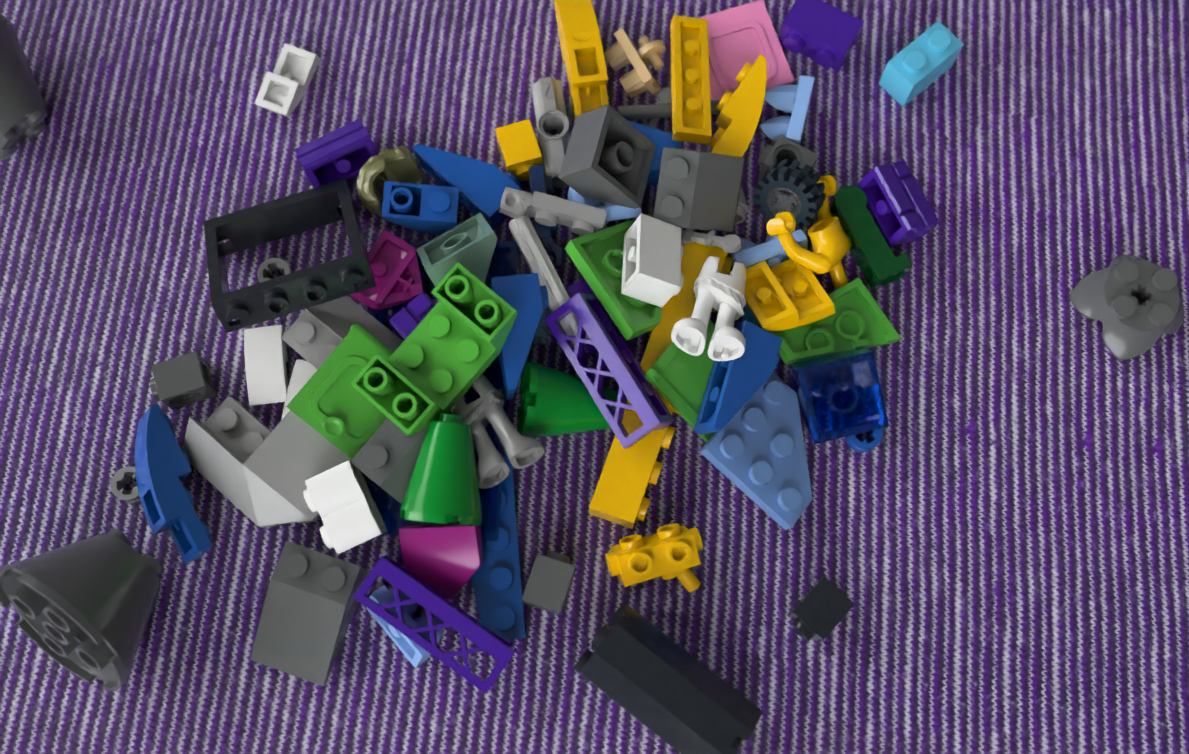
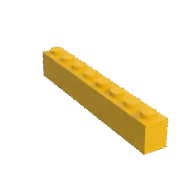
(630, 470)

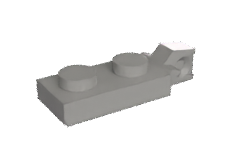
(552, 210)

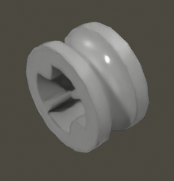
(269, 266)
(118, 481)

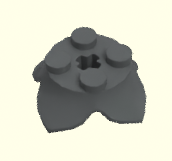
(1127, 326)

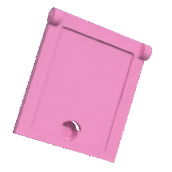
(740, 37)

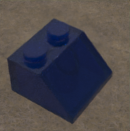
(839, 394)

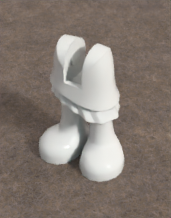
(727, 297)

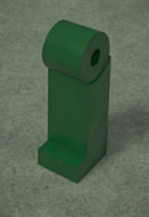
(867, 242)

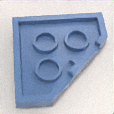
(766, 452)

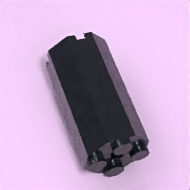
(667, 687)

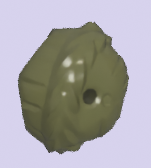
(388, 165)

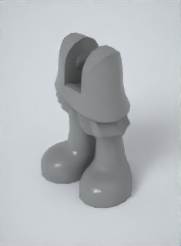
(521, 450)

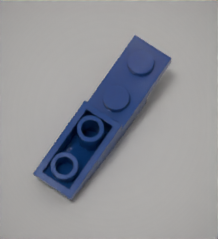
(159, 477)

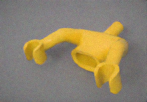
(827, 239)

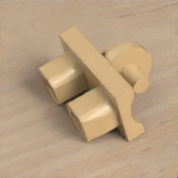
(640, 77)

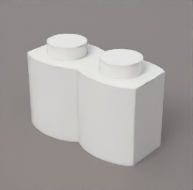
(344, 506)

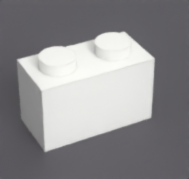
(652, 261)

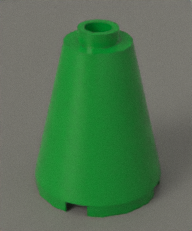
(557, 404)
(445, 476)

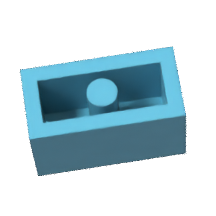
(920, 63)

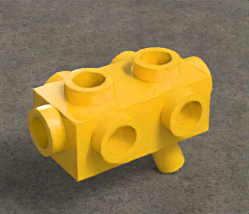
(662, 554)

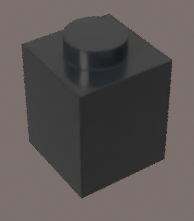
(819, 611)

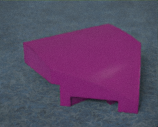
(394, 271)
(442, 554)

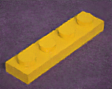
(690, 80)

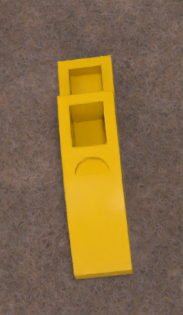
(582, 55)
(741, 110)

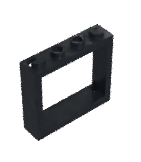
(294, 290)

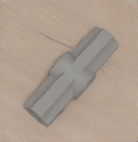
(551, 115)

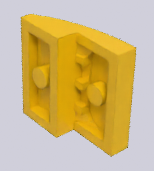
(785, 296)

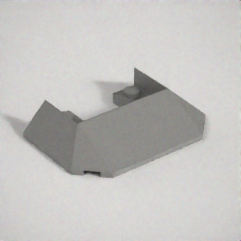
(265, 468)

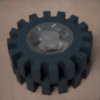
(805, 197)

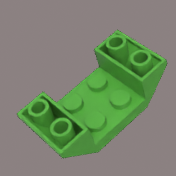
(440, 354)

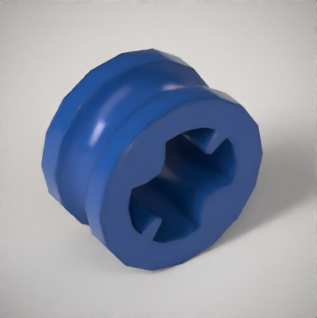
(863, 447)

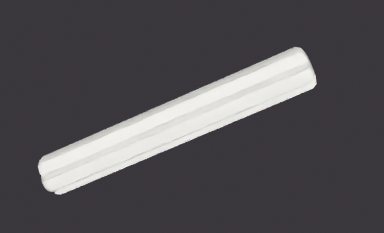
(540, 263)

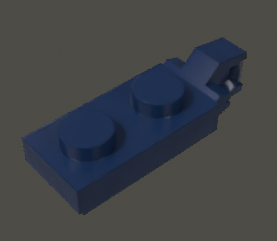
(544, 185)

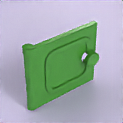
(683, 379)
(332, 395)

